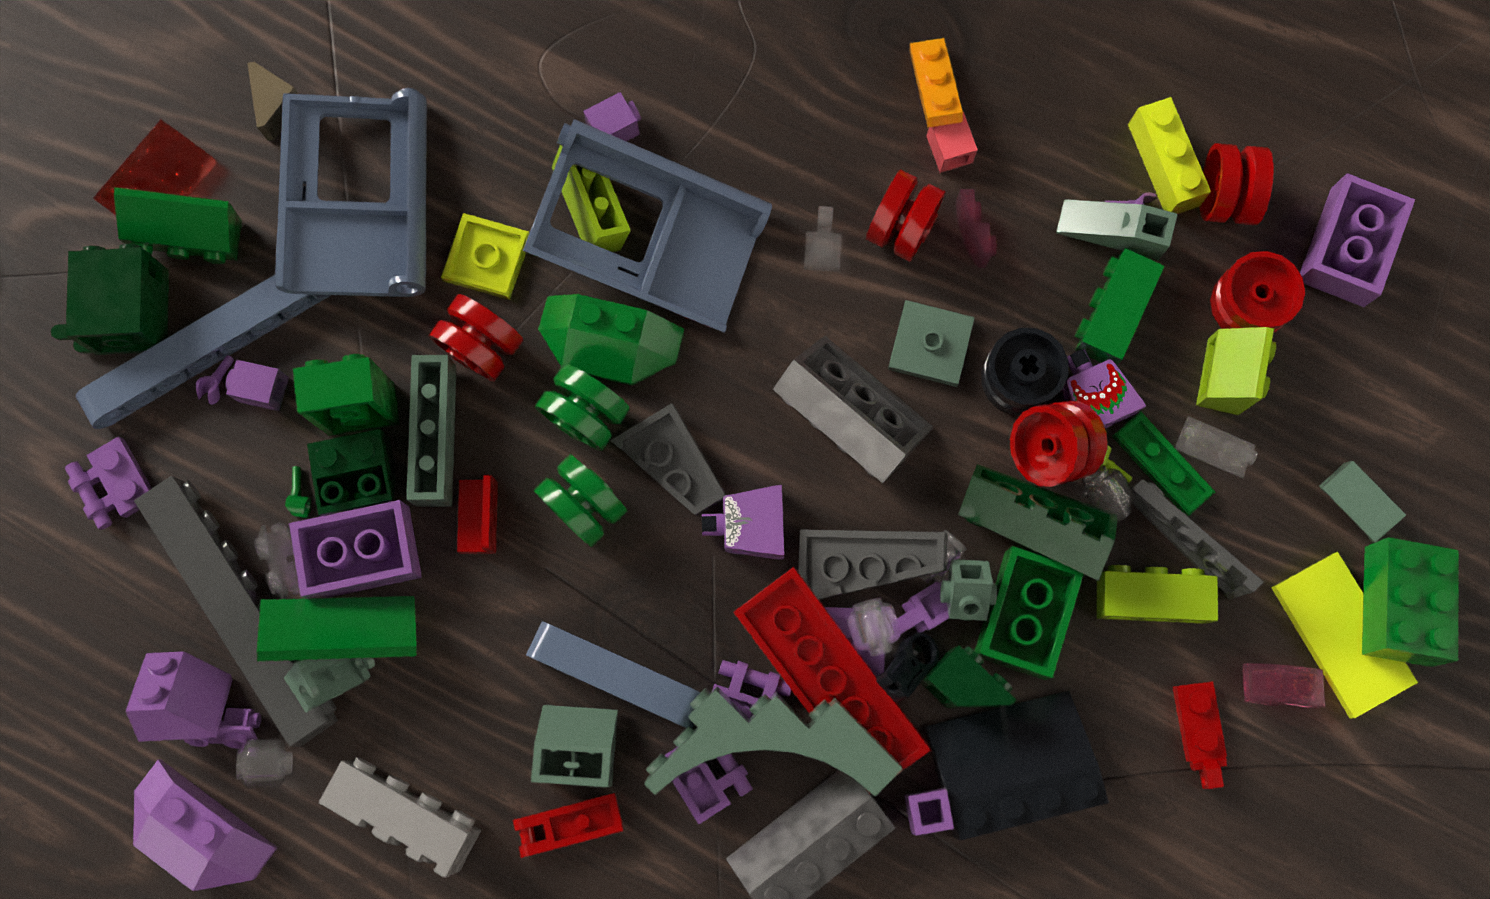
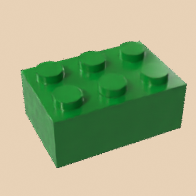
(345, 395)
(1410, 602)
(1029, 614)

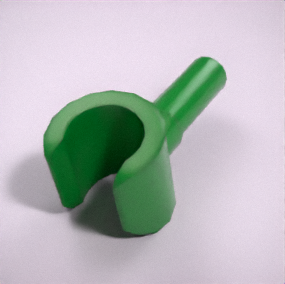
(295, 503)

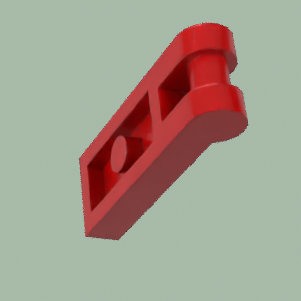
(570, 824)

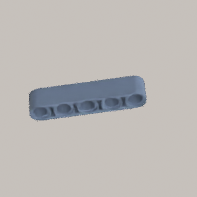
(613, 674)

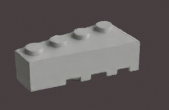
(401, 815)

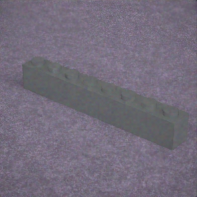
(228, 601)

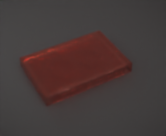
(159, 164)

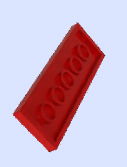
(824, 664)

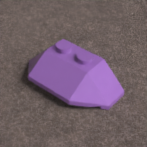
(194, 833)

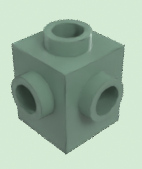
(968, 590)

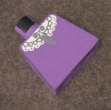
(750, 523)

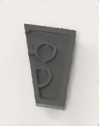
(673, 458)

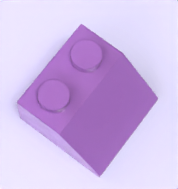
(177, 698)

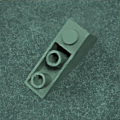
(1119, 226)

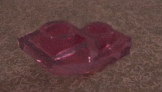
(974, 234)
(1283, 685)

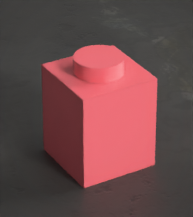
(952, 145)

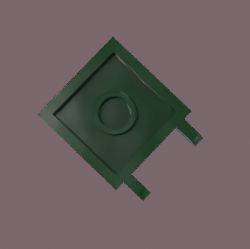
(115, 300)

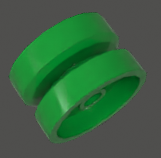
(582, 406)
(584, 497)

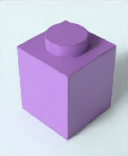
(614, 117)
(256, 385)
(928, 811)

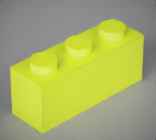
(1169, 156)

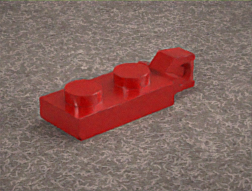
(1201, 731)

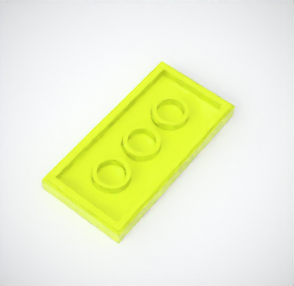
(1329, 617)

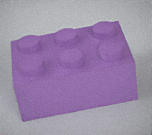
(1356, 240)
(355, 550)

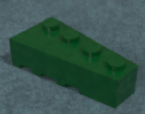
(1041, 520)

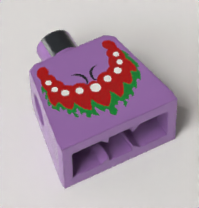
(1101, 388)

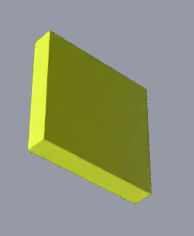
(485, 256)

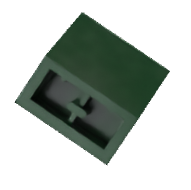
(352, 471)
(963, 683)

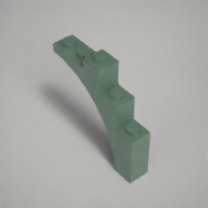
(724, 729)

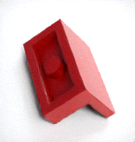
(477, 516)

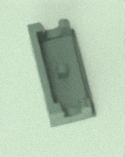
(1362, 500)
(324, 679)

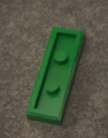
(1163, 464)

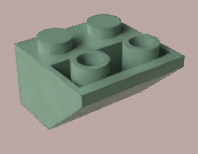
(575, 746)

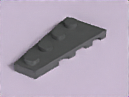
(1193, 542)
(859, 560)

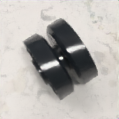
(1028, 351)

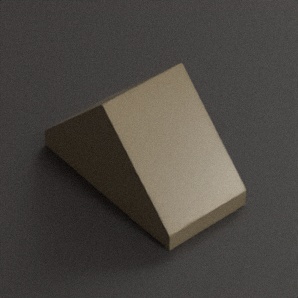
(268, 99)

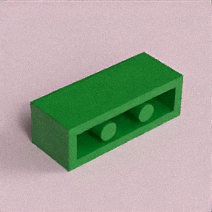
(1118, 306)

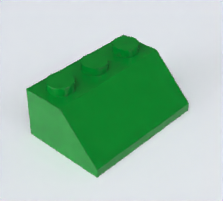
(178, 225)

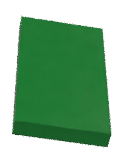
(336, 628)

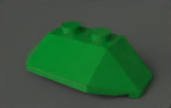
(609, 338)

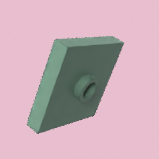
(931, 343)

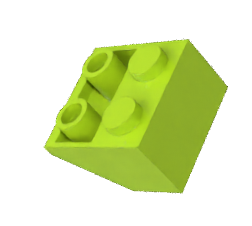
(1236, 369)

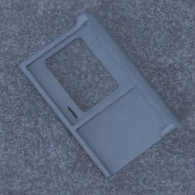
(344, 243)
(696, 243)

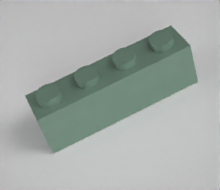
(431, 431)

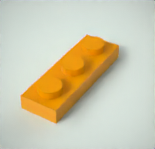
(936, 83)

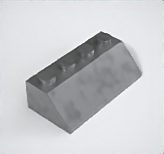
(852, 408)
(811, 841)

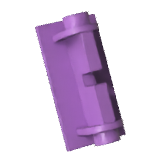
(233, 730)

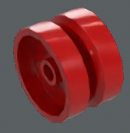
(1237, 183)
(909, 217)
(1258, 292)
(476, 337)
(1058, 443)

